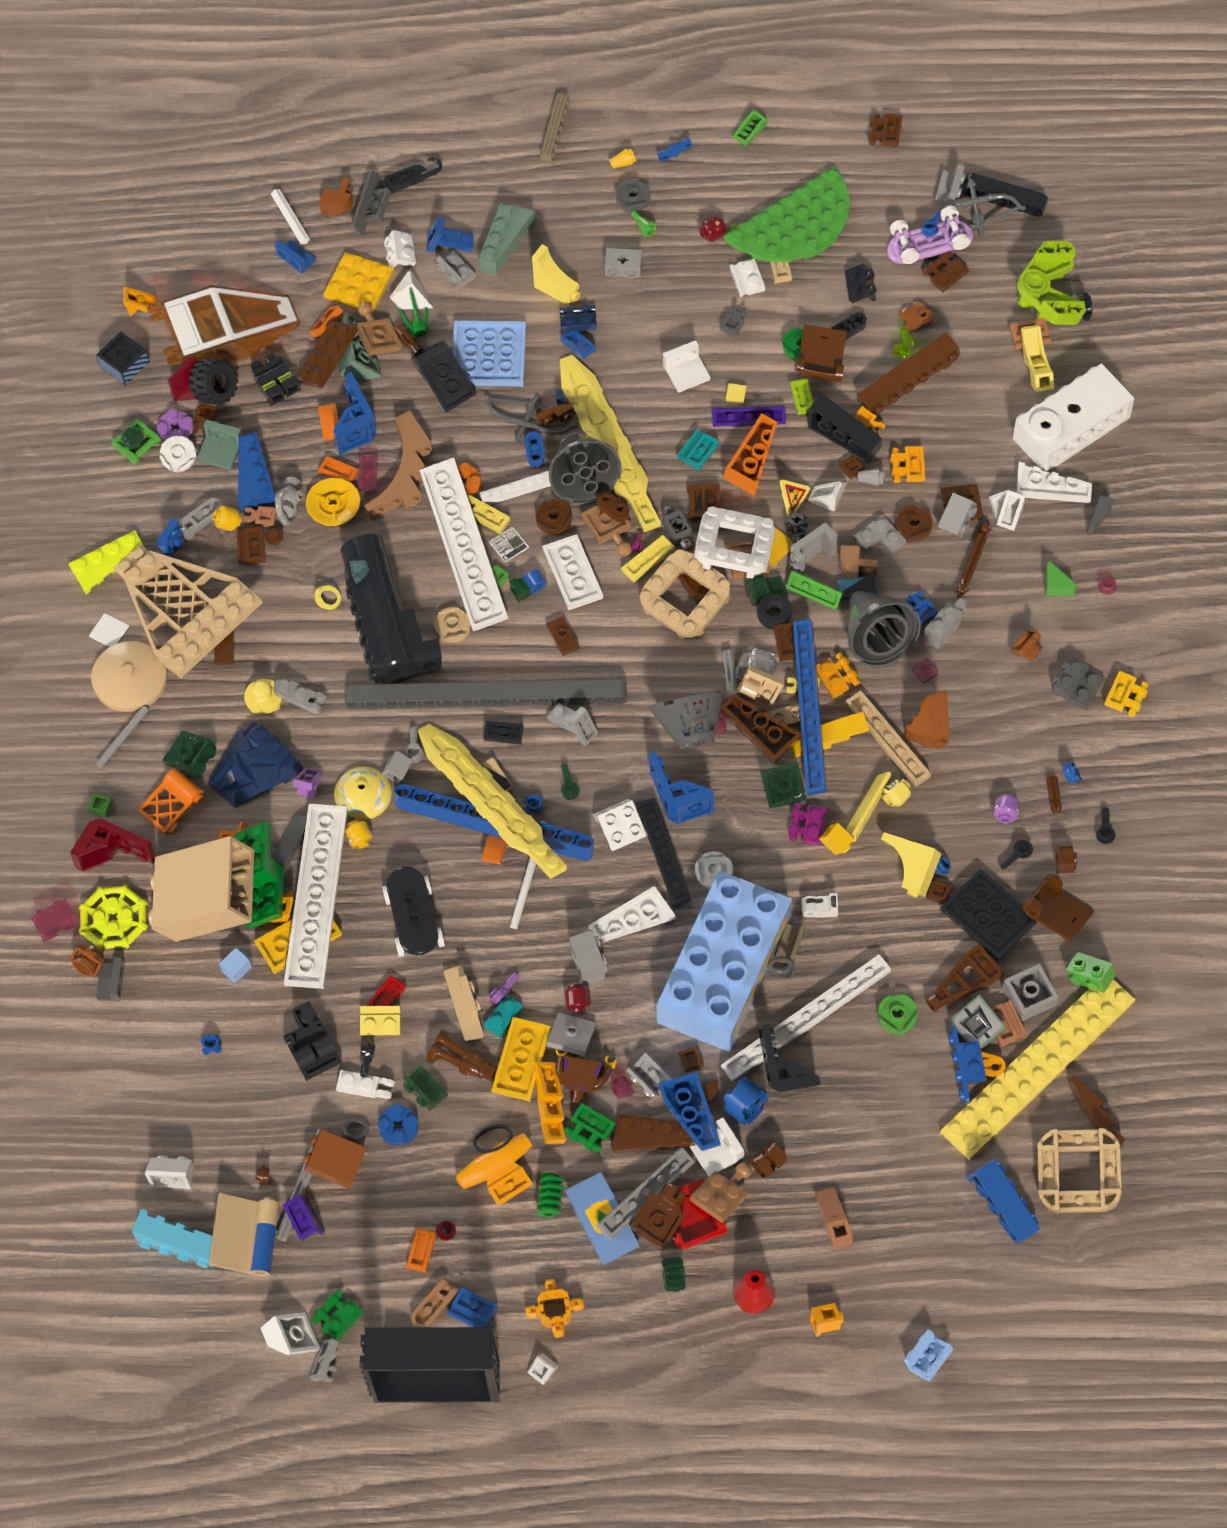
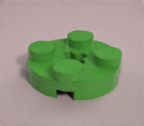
(896, 1003)

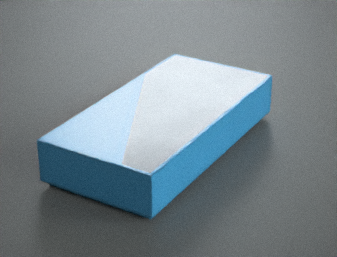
(850, 586)

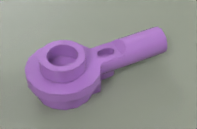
(498, 994)

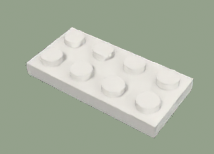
(572, 572)

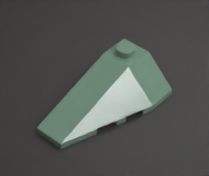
(356, 358)

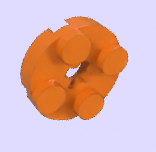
(472, 478)

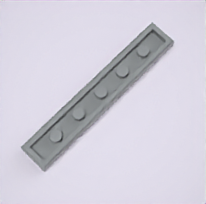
(629, 1207)

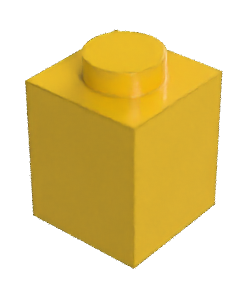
(837, 839)

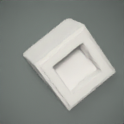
(542, 1368)

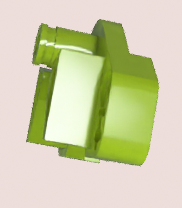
(1047, 267)

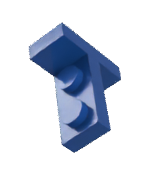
(448, 237)

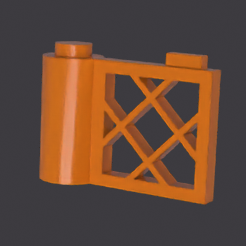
(182, 789)

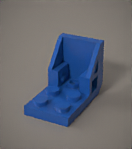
(351, 430)
(687, 805)

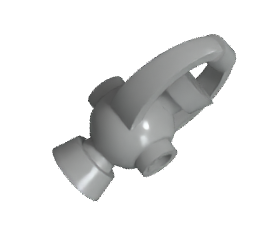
(287, 500)

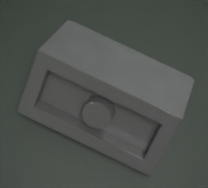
(110, 981)

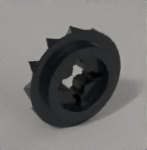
(1088, 305)

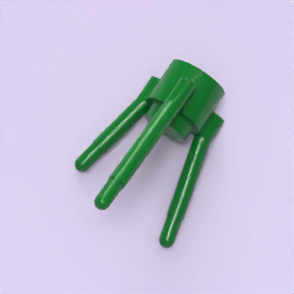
(418, 326)

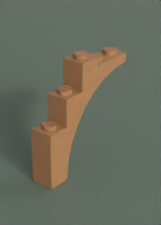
(403, 488)

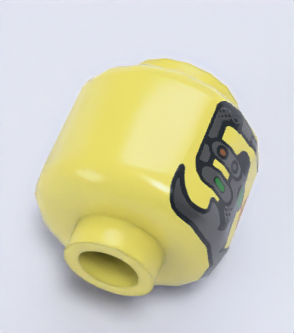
(896, 792)

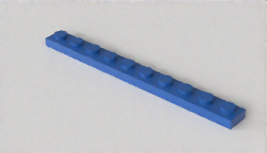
(809, 707)

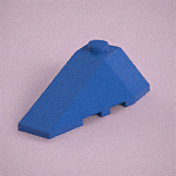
(689, 1106)

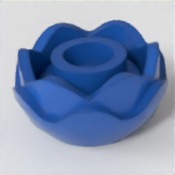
(1071, 773)

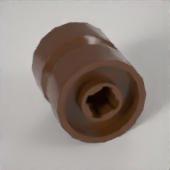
(768, 1160)

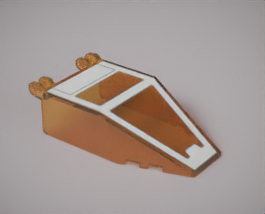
(223, 323)

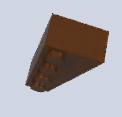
(762, 730)

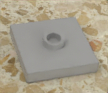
(571, 1034)

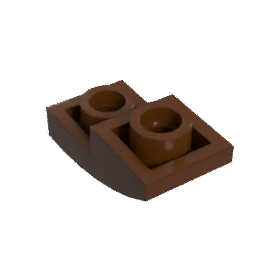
(562, 412)

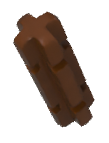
(1054, 794)

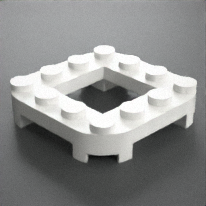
(751, 563)

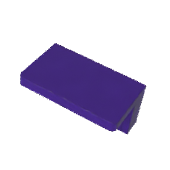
(303, 1217)

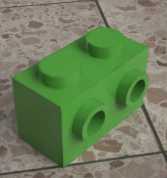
(1090, 972)

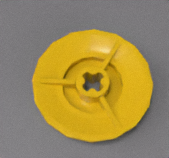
(333, 491)

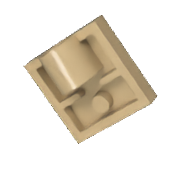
(759, 688)

